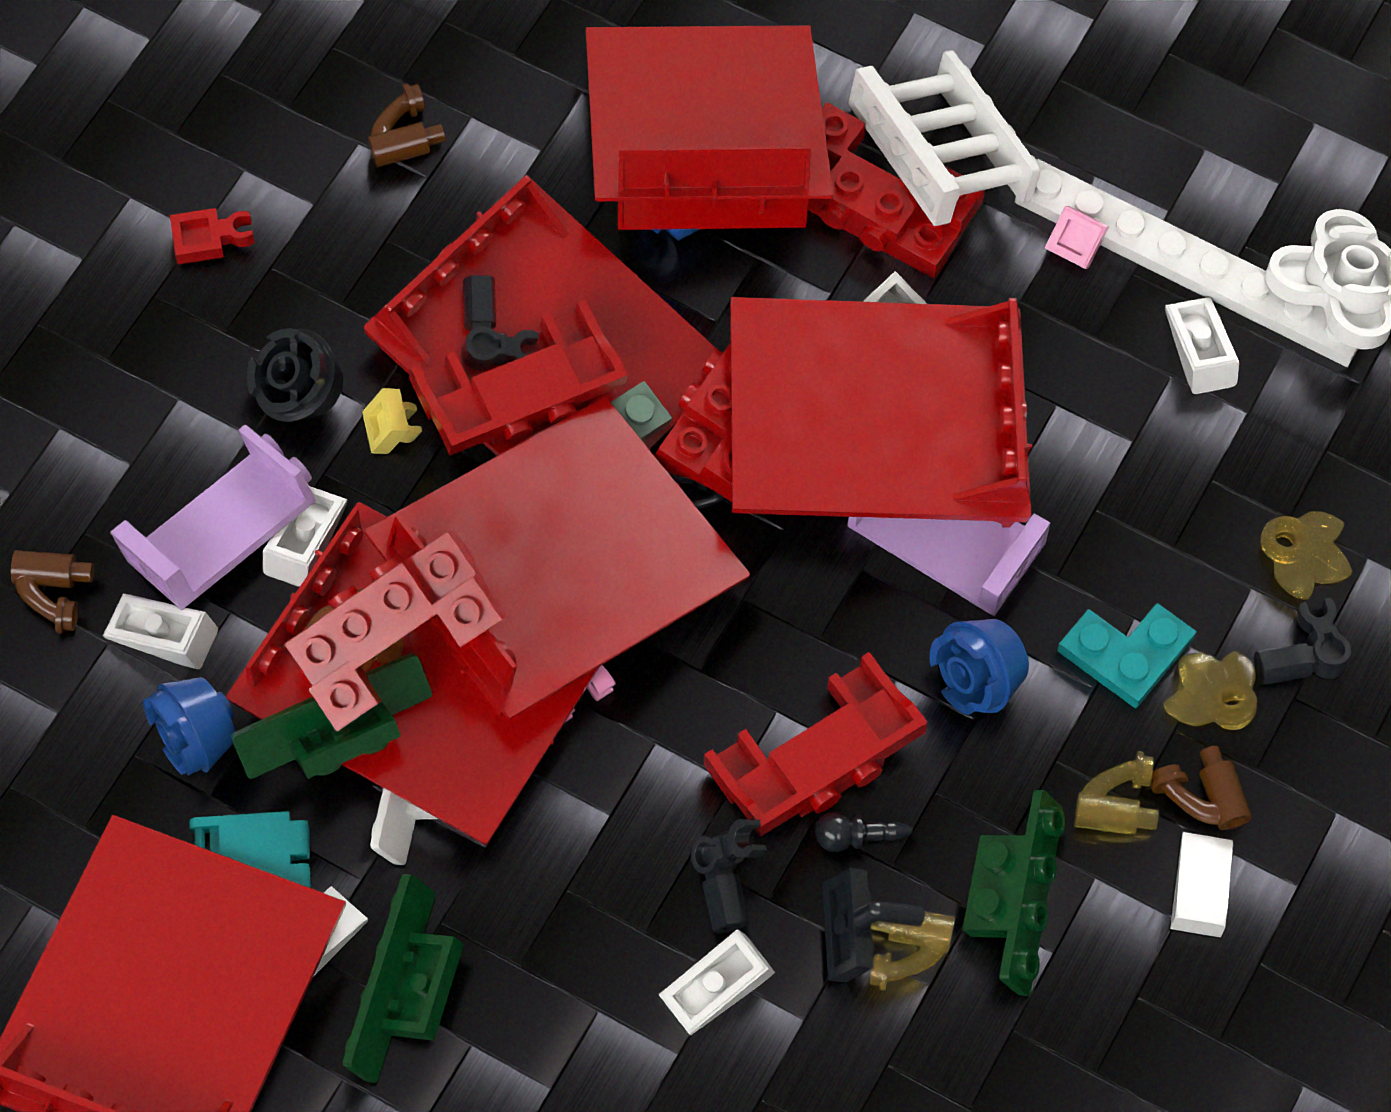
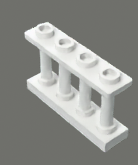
(921, 163)

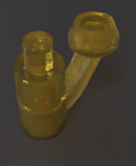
(1116, 814)
(931, 937)

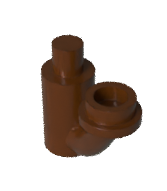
(405, 142)
(48, 569)
(1226, 798)

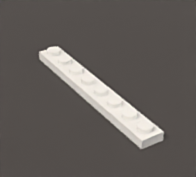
(1186, 261)

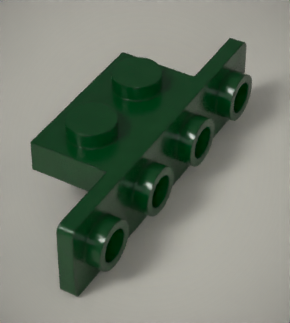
(311, 739)
(1013, 890)
(405, 983)

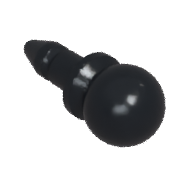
(838, 831)

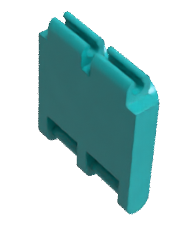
(260, 841)

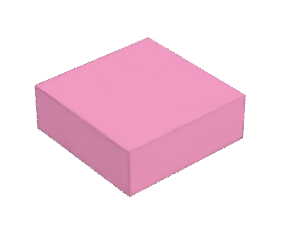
(1076, 237)

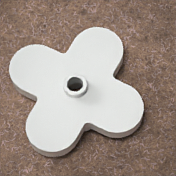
(1343, 273)

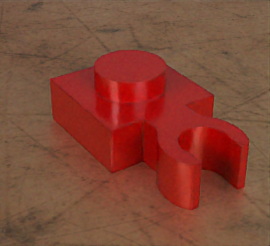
(201, 234)

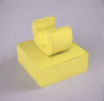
(387, 421)

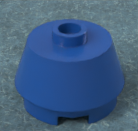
(980, 664)
(191, 723)

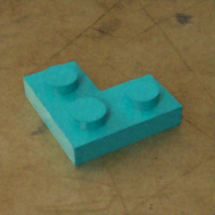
(1124, 663)

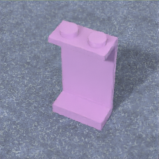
(220, 523)
(964, 555)

